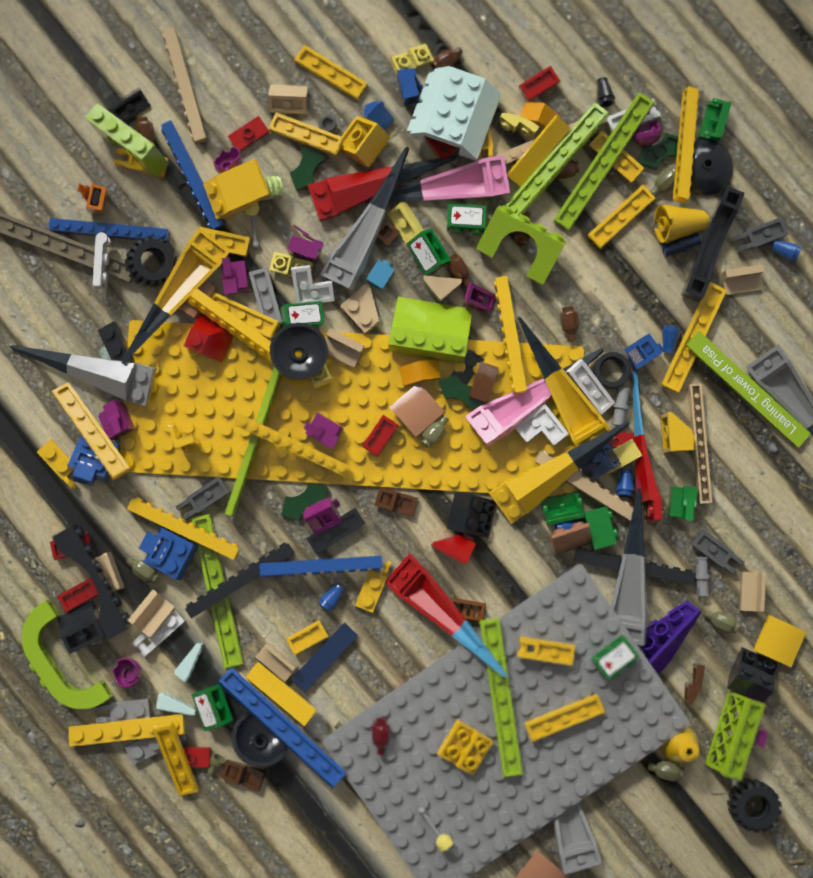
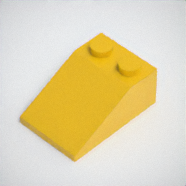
(236, 189)

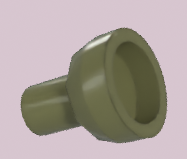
(216, 761)

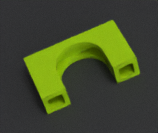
(117, 132)
(548, 244)

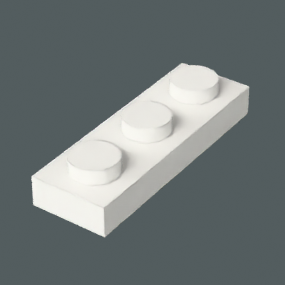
(590, 386)

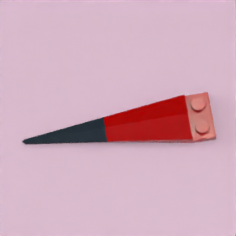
(348, 191)

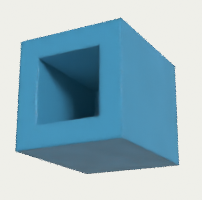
(381, 275)

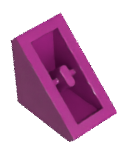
(479, 298)

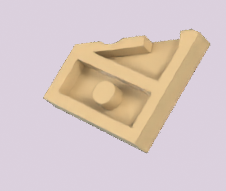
(362, 309)

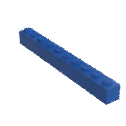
(191, 173)
(111, 230)
(322, 565)

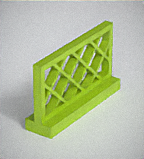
(743, 734)

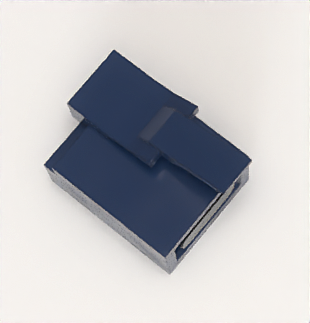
(601, 462)

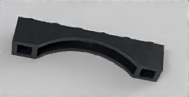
(711, 244)
(73, 545)

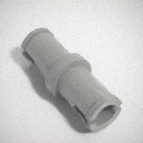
(620, 406)
(702, 576)

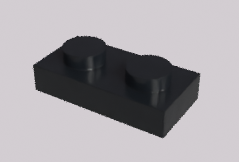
(470, 361)

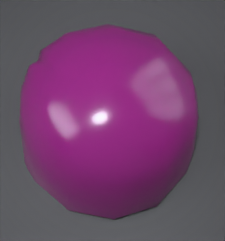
(648, 134)
(227, 160)
(127, 672)

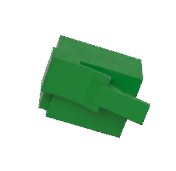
(682, 502)

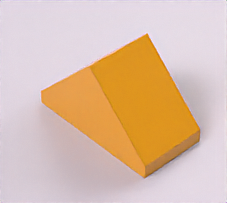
(538, 113)
(420, 372)

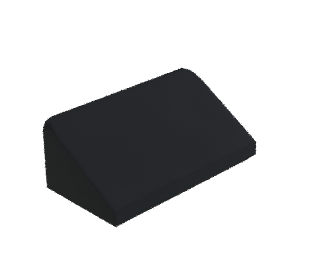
(129, 105)

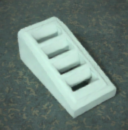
(186, 667)
(171, 704)

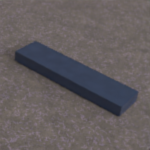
(324, 657)

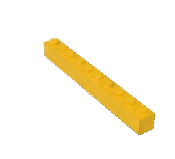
(685, 144)
(230, 323)
(511, 337)
(291, 445)
(183, 528)

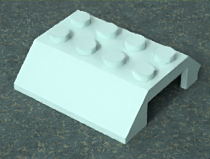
(455, 110)

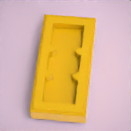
(307, 637)

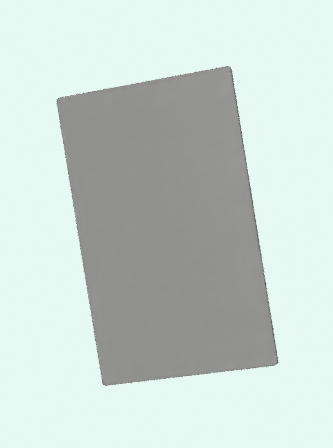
(484, 810)

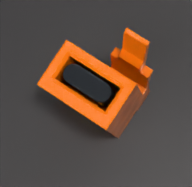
(95, 198)

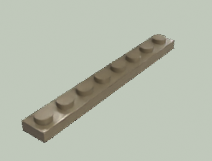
(59, 245)

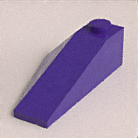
(668, 634)

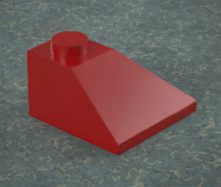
(208, 339)
(456, 546)

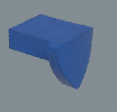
(378, 113)

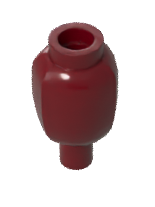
(380, 735)

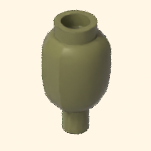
(664, 181)
(434, 432)
(143, 571)
(723, 621)
(667, 770)

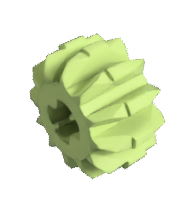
(274, 186)

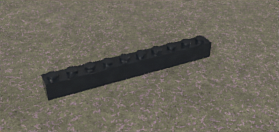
(651, 569)
(237, 582)

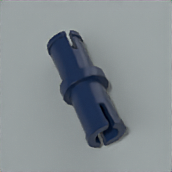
(681, 244)

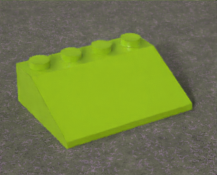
(430, 330)

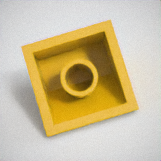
(364, 141)
(676, 434)

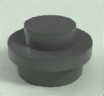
(328, 124)

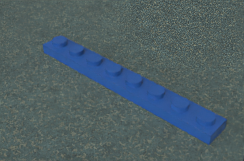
(282, 727)

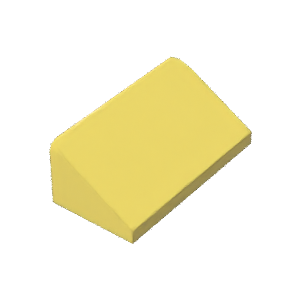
(405, 221)

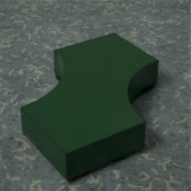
(653, 155)
(303, 174)
(454, 388)
(295, 506)

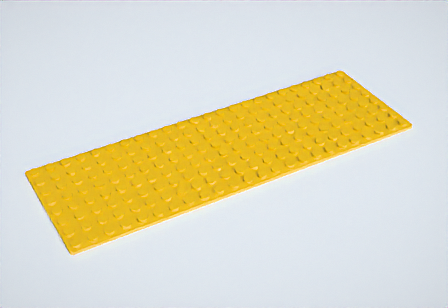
(208, 395)

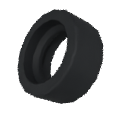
(613, 356)

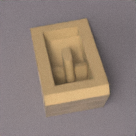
(441, 286)

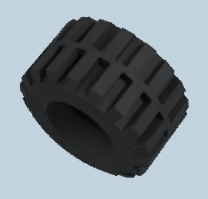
(136, 269)
(765, 816)

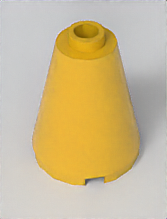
(678, 222)
(682, 747)

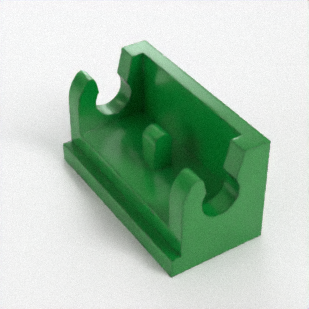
(714, 120)
(562, 508)

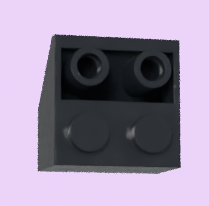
(471, 514)
(80, 627)
(752, 676)

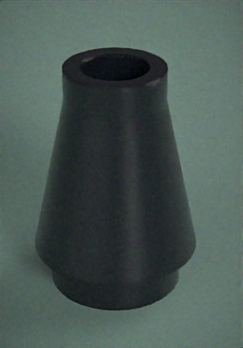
(605, 95)

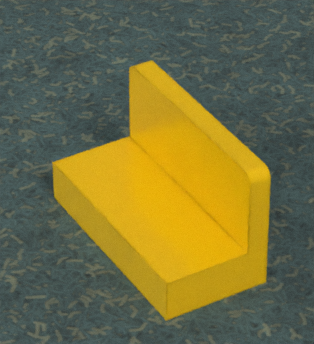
(182, 443)

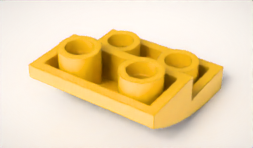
(779, 641)
(465, 747)

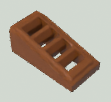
(480, 613)

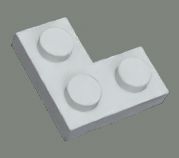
(308, 291)
(543, 421)

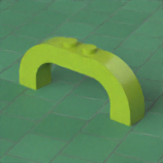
(46, 668)

